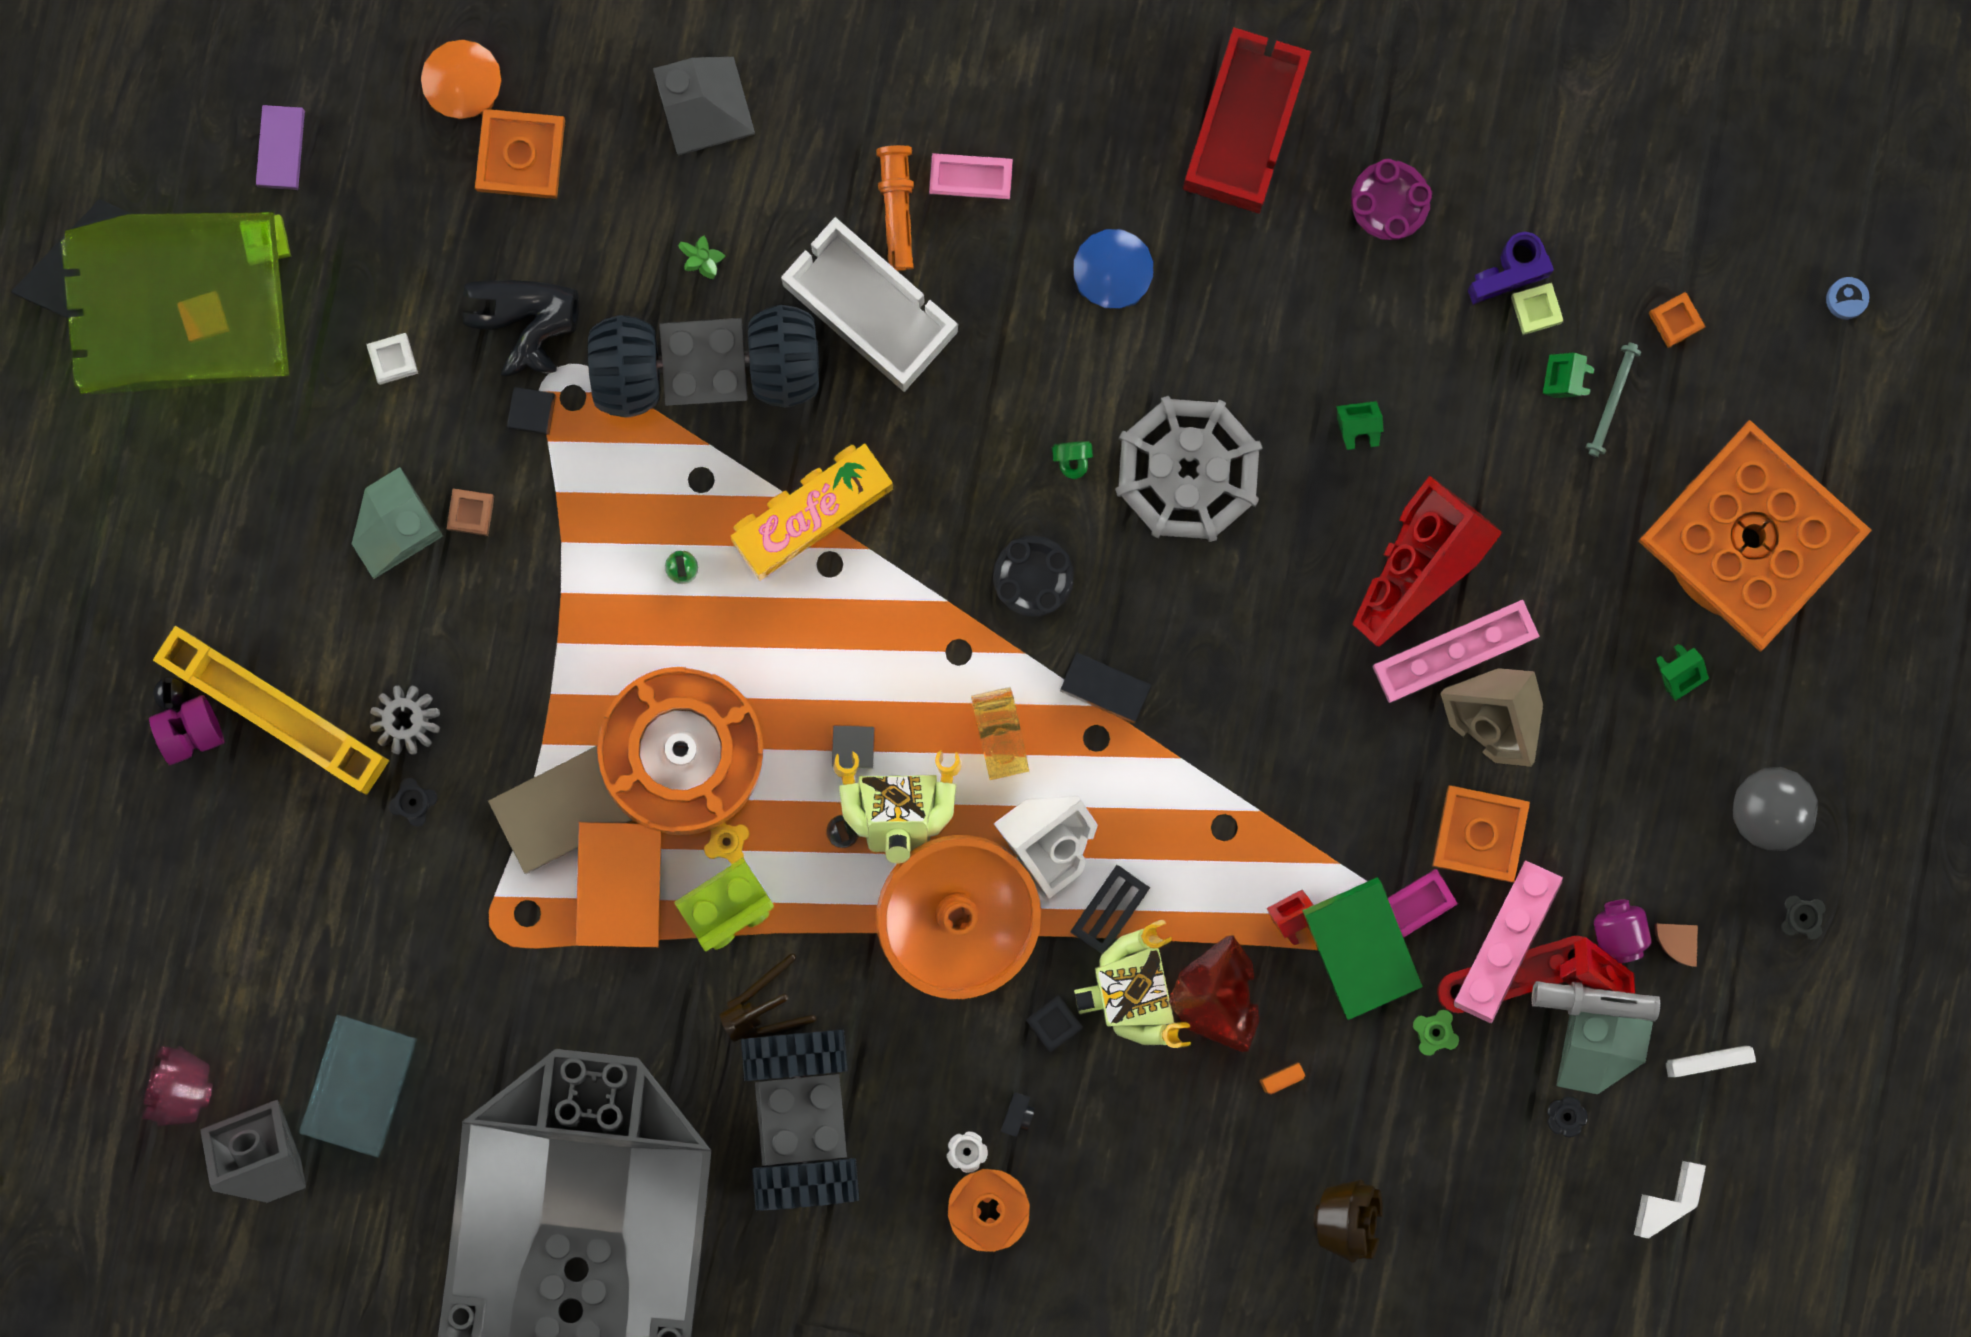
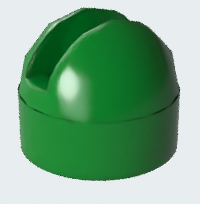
(690, 564)

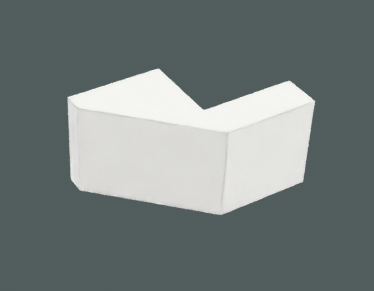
(1659, 1213)

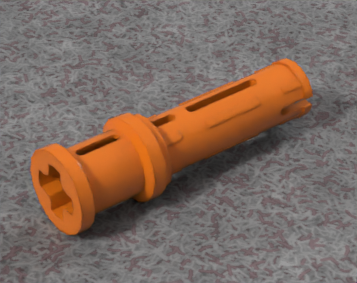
(896, 191)

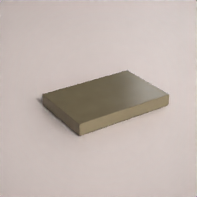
(546, 810)

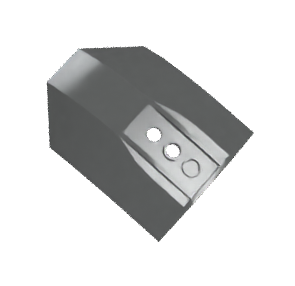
(587, 1167)

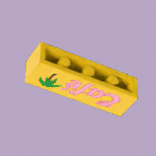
(811, 511)

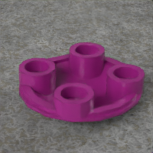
(1390, 200)

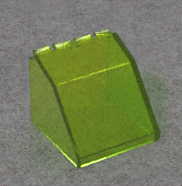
(175, 301)

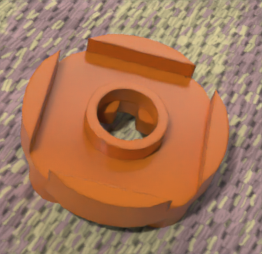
(1012, 1206)

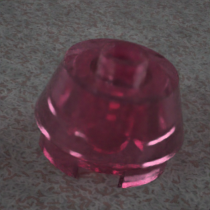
(177, 1088)

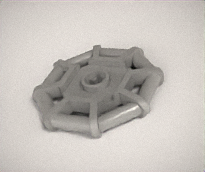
(1188, 492)

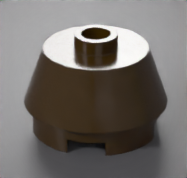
(1349, 1220)

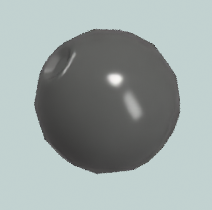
(1775, 809)

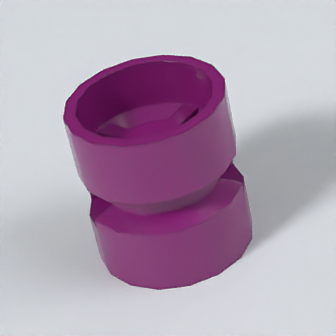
(198, 721)

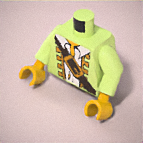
(897, 810)
(1134, 990)

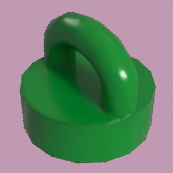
(1073, 451)

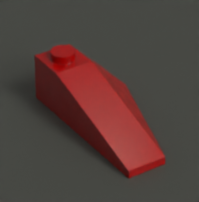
(1433, 551)

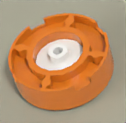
(672, 711)

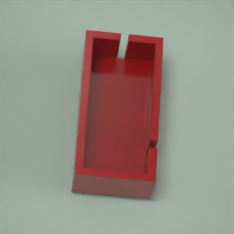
(1246, 121)

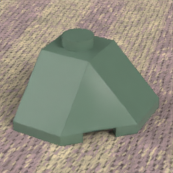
(392, 524)
(1601, 1050)

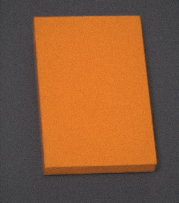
(618, 885)

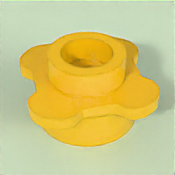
(733, 851)

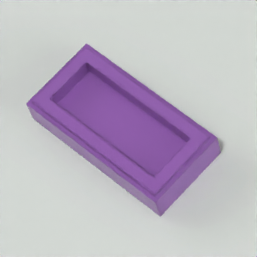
(280, 147)

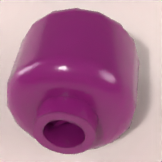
(1622, 931)

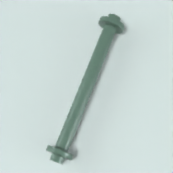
(1596, 447)

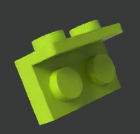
(725, 905)

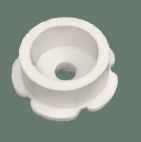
(974, 1143)

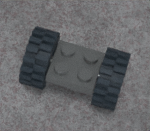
(800, 1120)

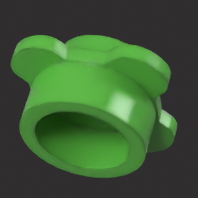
(1430, 1043)

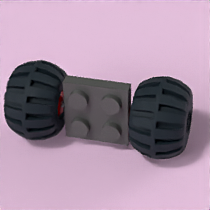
(703, 361)

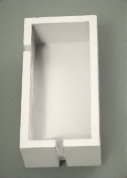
(869, 304)

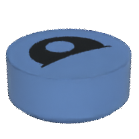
(1847, 298)

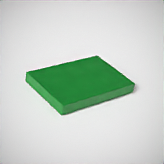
(1362, 948)

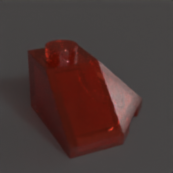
(1216, 996)

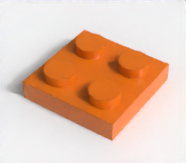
(520, 154)
(1481, 834)

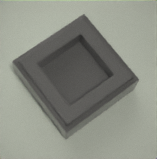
(855, 739)

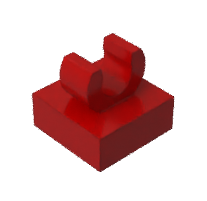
(1289, 916)

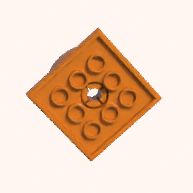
(1799, 527)

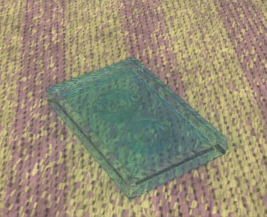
(358, 1085)

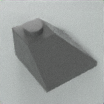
(703, 102)
(253, 1155)

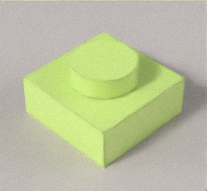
(1537, 308)

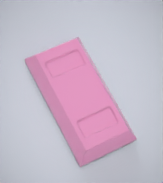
(971, 176)

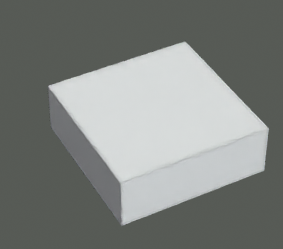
(392, 358)

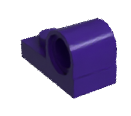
(1515, 274)

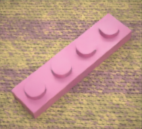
(1455, 651)
(1508, 942)

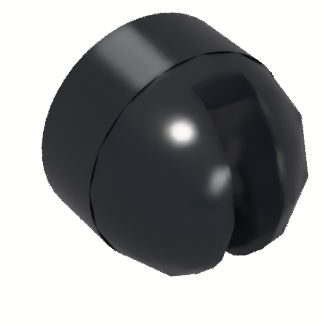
(179, 693)
(833, 834)

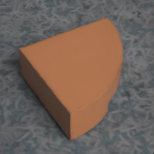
(1679, 942)

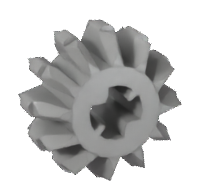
(418, 718)

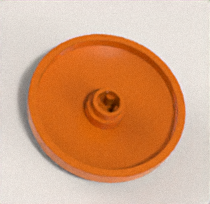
(958, 917)

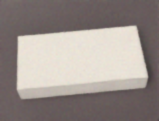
(1710, 1061)

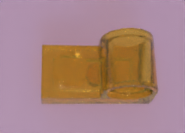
(1000, 733)

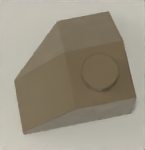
(1500, 712)

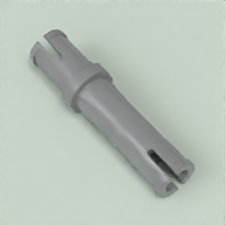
(1597, 1001)

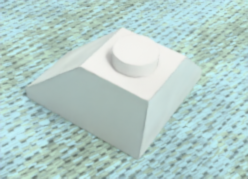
(1049, 838)

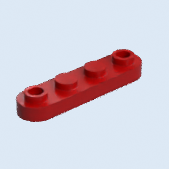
(1538, 965)

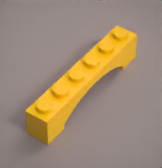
(271, 710)

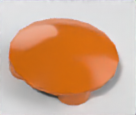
(461, 79)

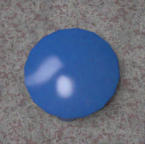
(1113, 269)

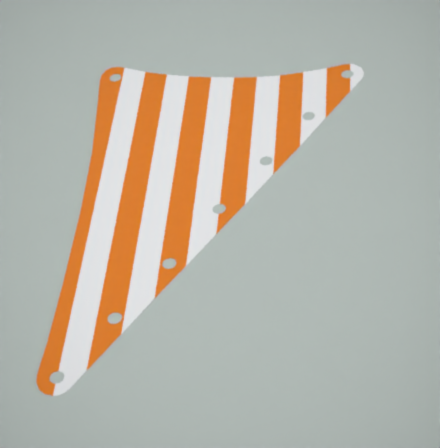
(854, 655)

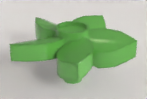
(701, 257)

